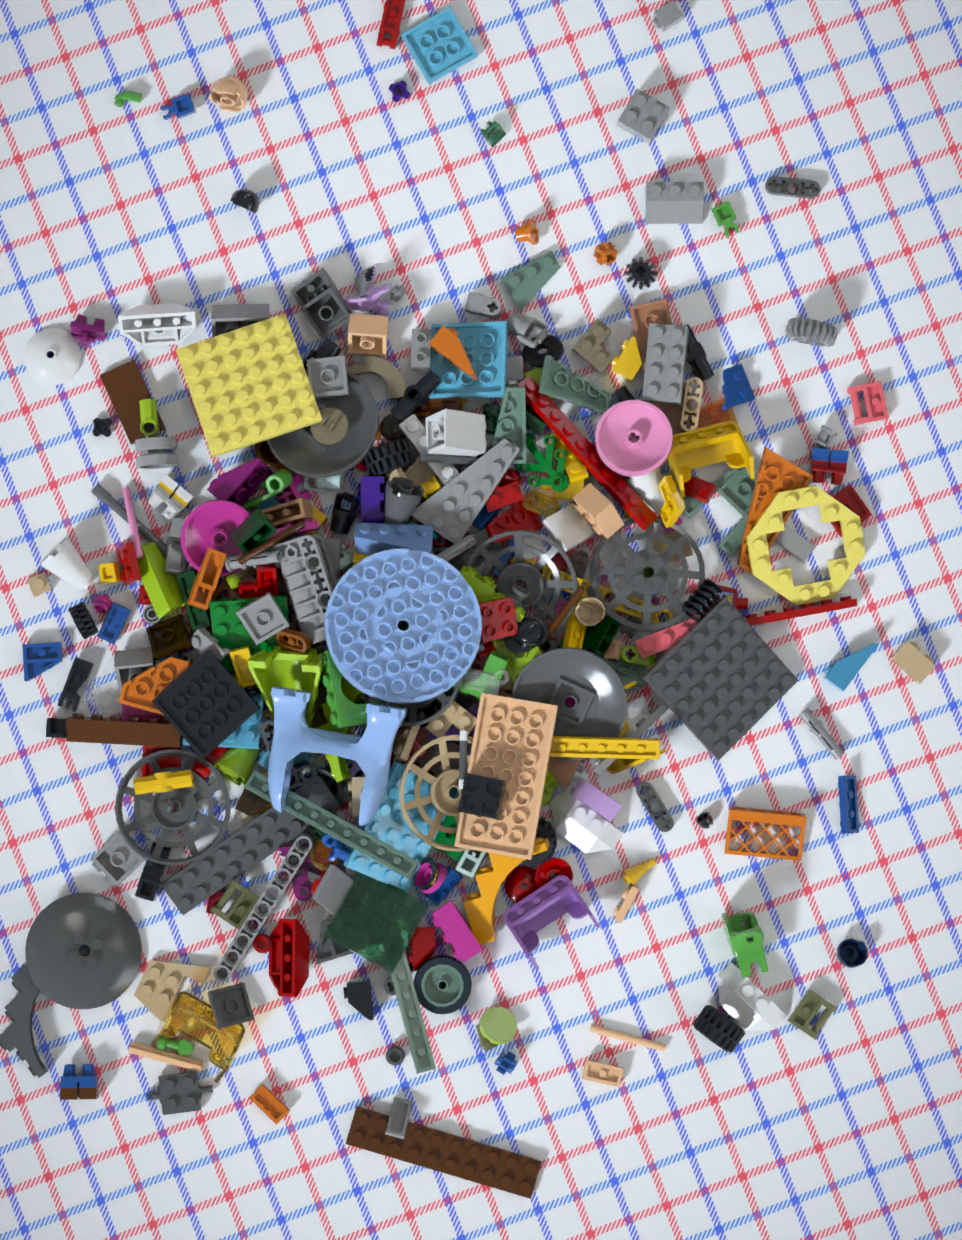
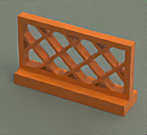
(765, 816)

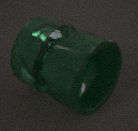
(491, 417)

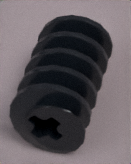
(700, 599)

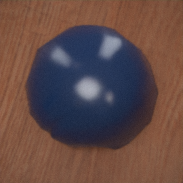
(852, 953)

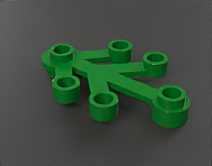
(546, 464)

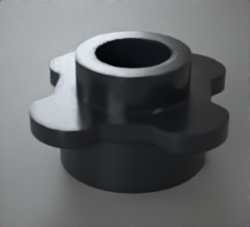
(97, 427)

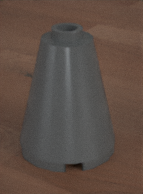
(401, 500)

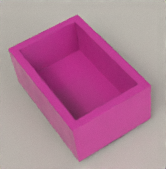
(456, 931)

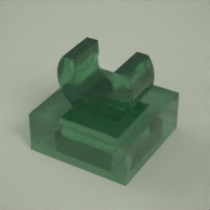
(493, 133)

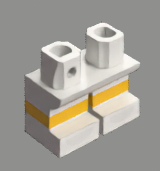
(166, 490)

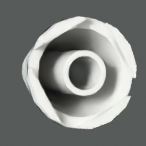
(647, 489)
(68, 565)

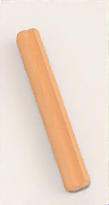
(165, 1056)

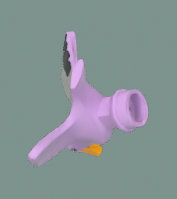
(368, 295)

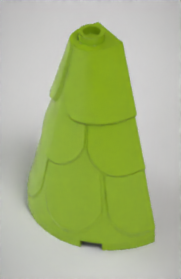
(287, 670)

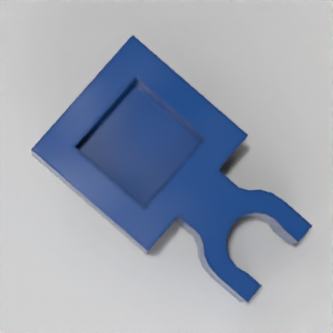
(181, 106)

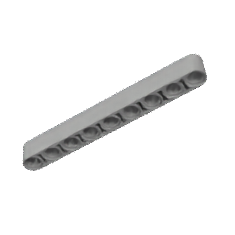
(258, 915)

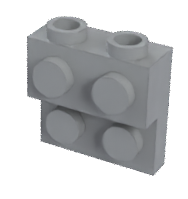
(116, 860)

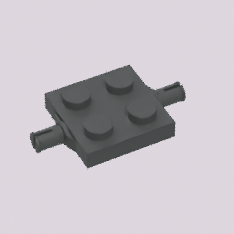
(180, 1093)

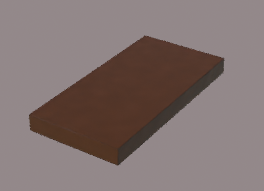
(125, 391)

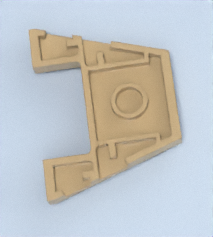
(162, 982)

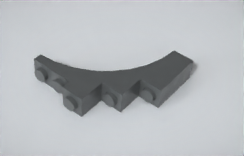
(20, 1034)

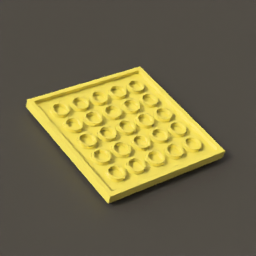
(249, 385)

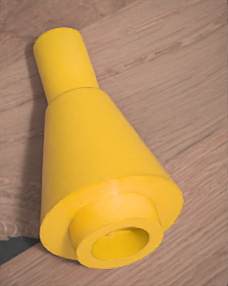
(634, 874)

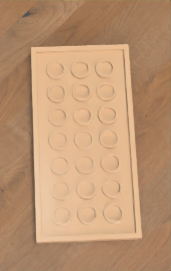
(514, 746)

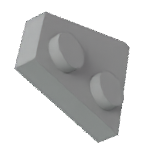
(204, 641)

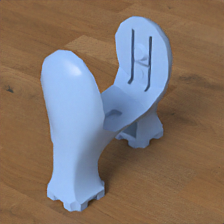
(294, 736)

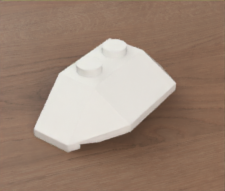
(157, 324)
(582, 824)
(747, 1002)

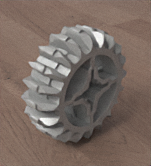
(811, 332)

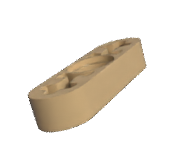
(698, 391)

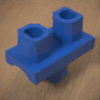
(337, 849)

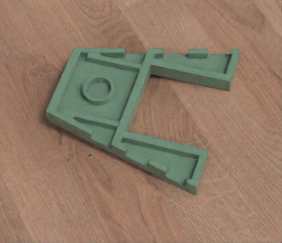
(737, 490)

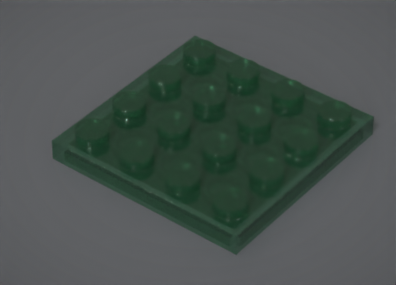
(376, 921)

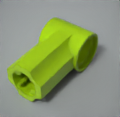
(148, 416)

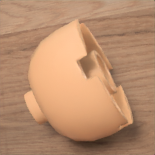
(229, 94)

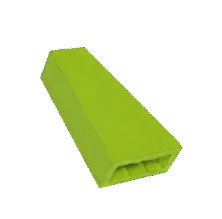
(160, 586)

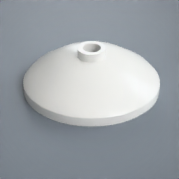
(59, 367)

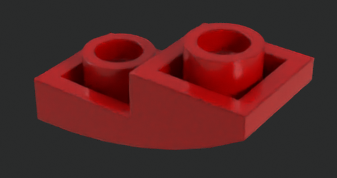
(213, 757)

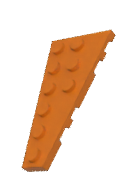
(773, 476)

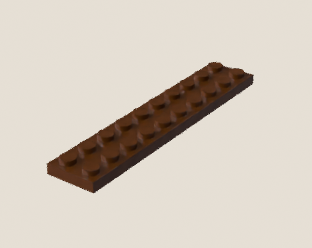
(446, 1153)

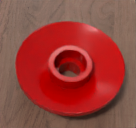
(555, 864)
(515, 878)

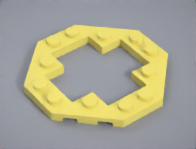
(839, 568)

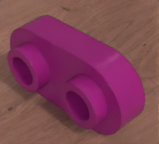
(302, 882)

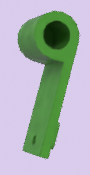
(275, 484)

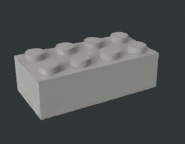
(665, 364)

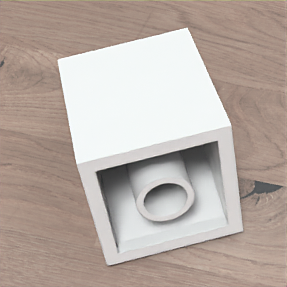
(455, 433)

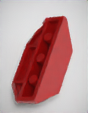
(289, 957)

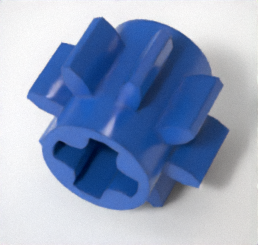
(505, 1062)

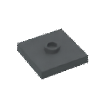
(230, 1005)

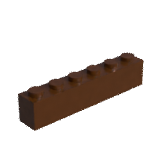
(122, 731)

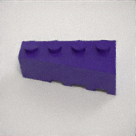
(372, 499)

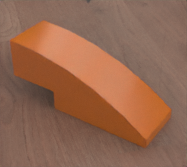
(206, 579)

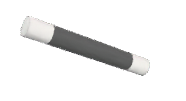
(462, 757)

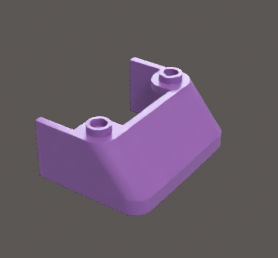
(543, 908)

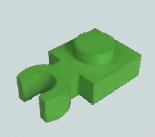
(724, 216)

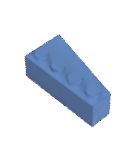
(378, 537)

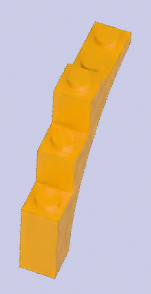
(481, 906)

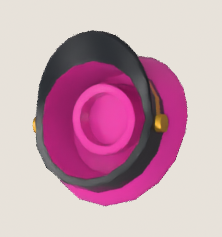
(429, 875)

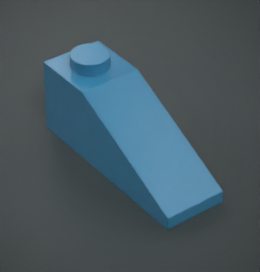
(844, 670)

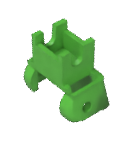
(744, 948)

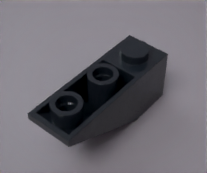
(152, 876)

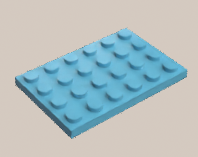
(393, 830)

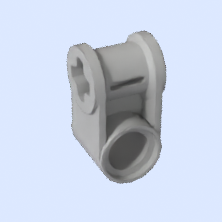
(479, 305)

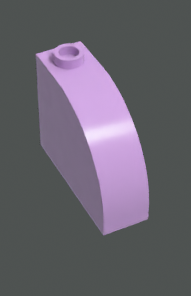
(595, 799)

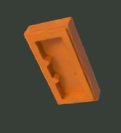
(269, 1104)

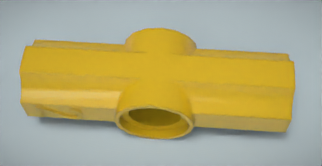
(163, 782)

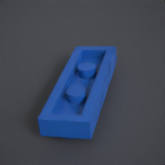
(848, 804)

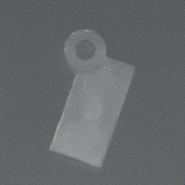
(484, 681)

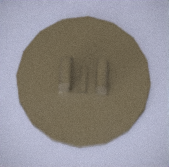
(331, 428)

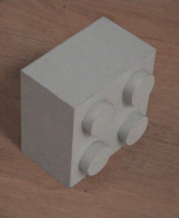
(643, 116)

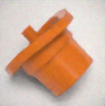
(527, 232)

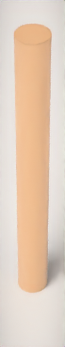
(627, 1037)

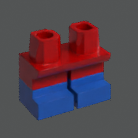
(819, 465)

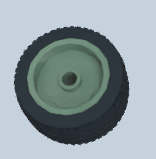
(457, 982)

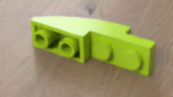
(484, 588)

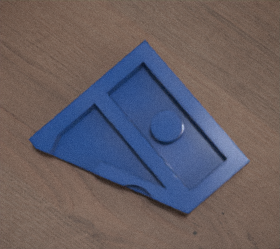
(736, 387)
(40, 658)

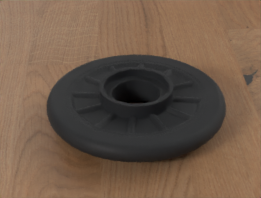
(535, 359)

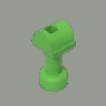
(183, 1046)

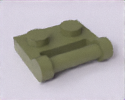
(239, 908)
(807, 1010)

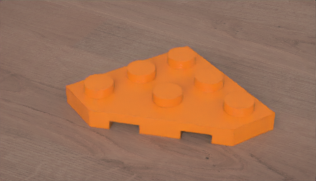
(146, 686)

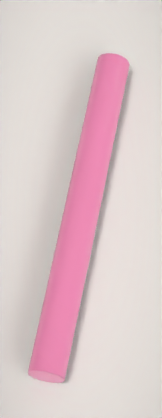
(132, 521)

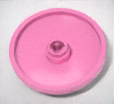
(633, 438)

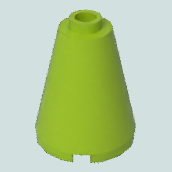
(238, 764)

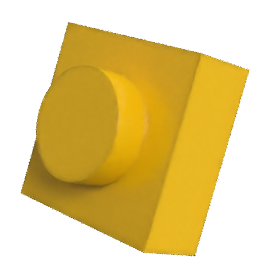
(109, 572)

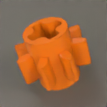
(605, 253)

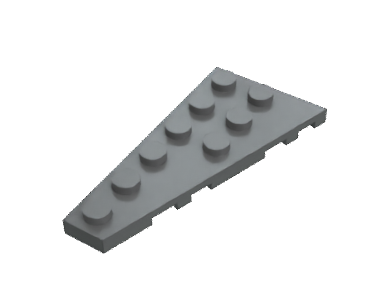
(461, 500)

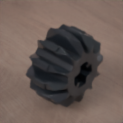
(645, 269)

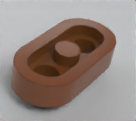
(293, 640)

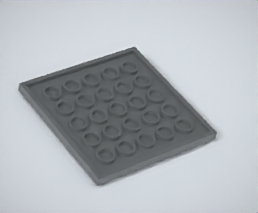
(720, 678)

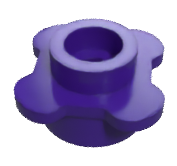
(399, 86)

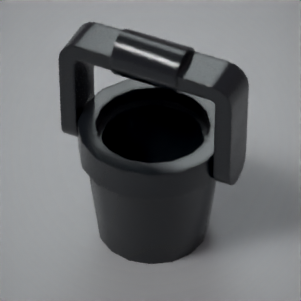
(326, 349)
(342, 518)

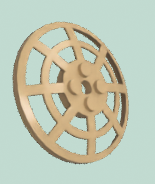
(439, 791)

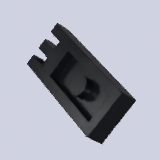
(77, 676)

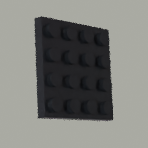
(206, 704)

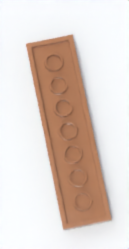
(657, 313)

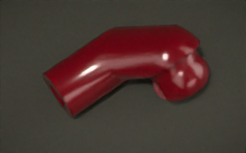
(213, 900)

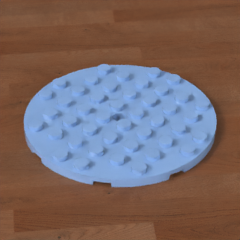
(394, 662)

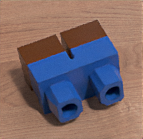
(79, 1086)

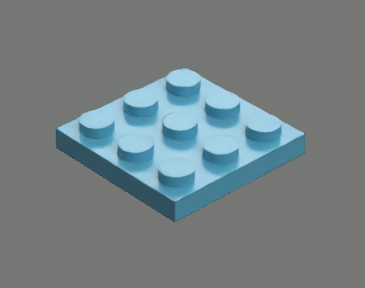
(439, 45)

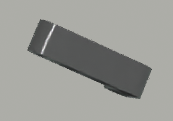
(298, 778)

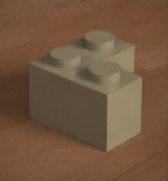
(590, 347)

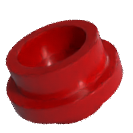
(262, 943)

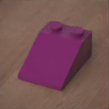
(240, 482)

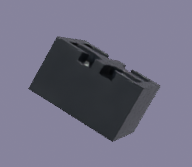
(482, 796)

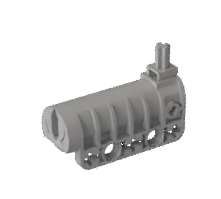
(306, 581)

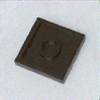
(168, 636)

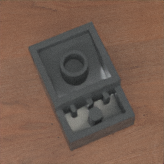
(322, 303)

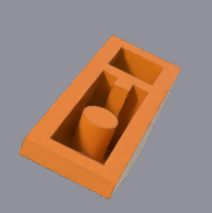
(450, 346)

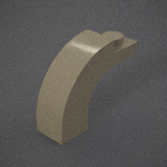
(384, 369)

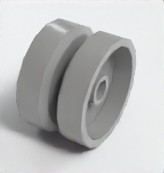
(156, 449)

